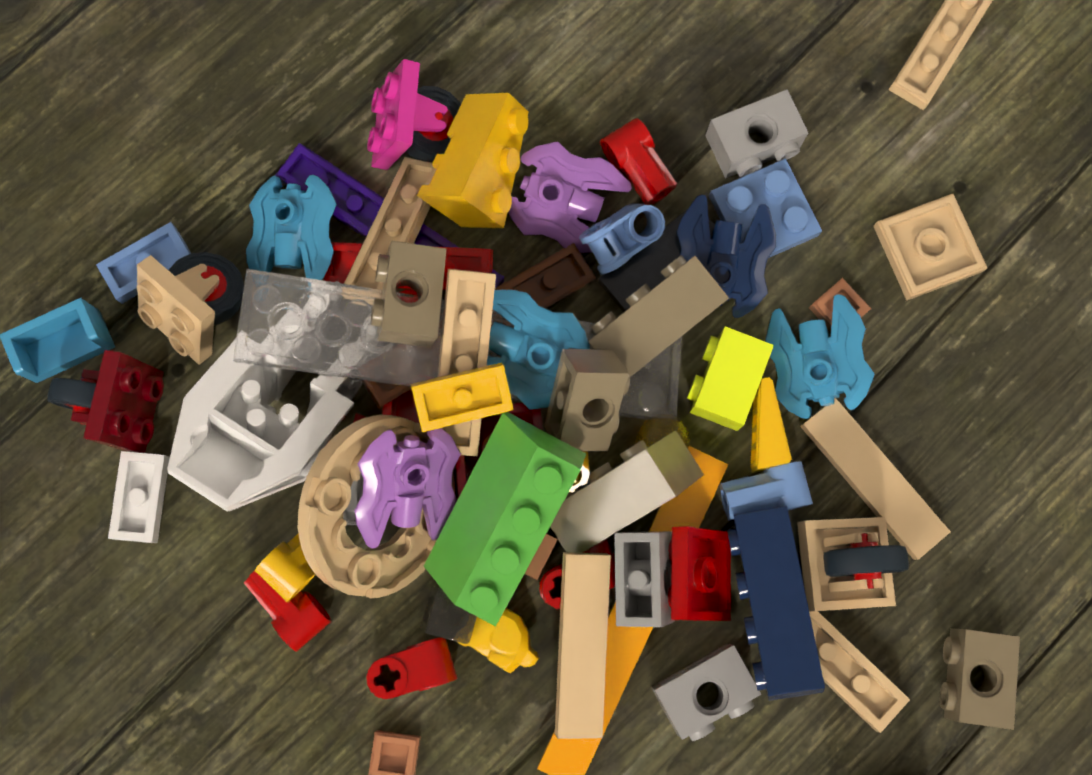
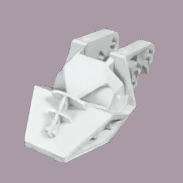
(236, 444)

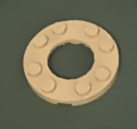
(322, 526)

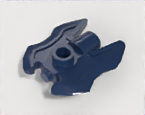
(732, 264)

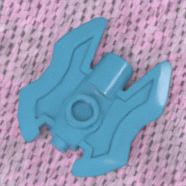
(291, 227)
(533, 346)
(820, 364)

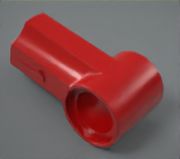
(634, 153)
(292, 620)

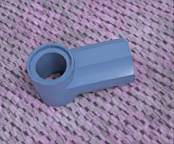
(773, 489)

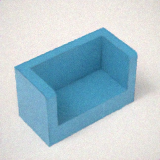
(57, 341)

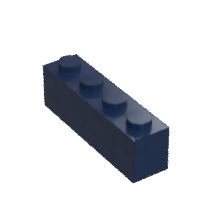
(777, 604)

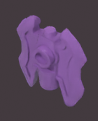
(560, 193)
(404, 480)

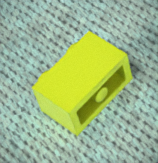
(730, 378)

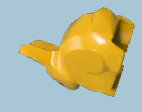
(504, 644)

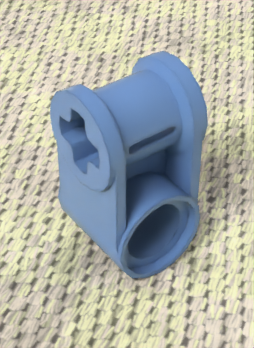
(615, 238)

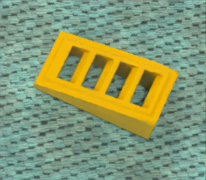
(769, 438)

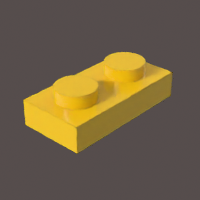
(462, 397)

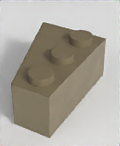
(659, 314)
(625, 493)

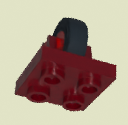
(113, 402)

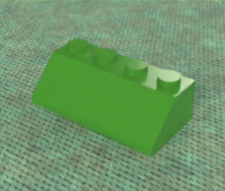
(502, 516)

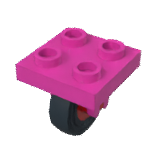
(409, 118)

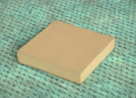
(930, 246)

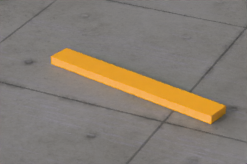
(627, 643)

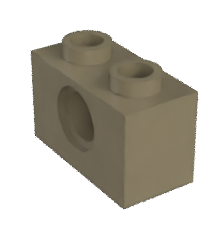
(423, 271)
(587, 398)
(995, 699)

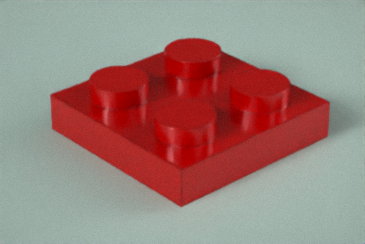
(700, 574)

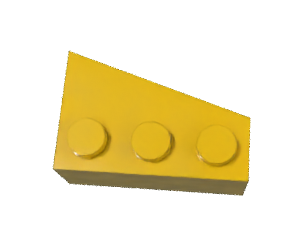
(480, 162)

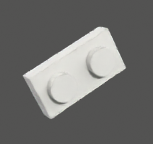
(139, 497)

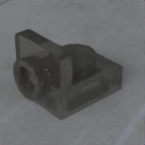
(446, 619)

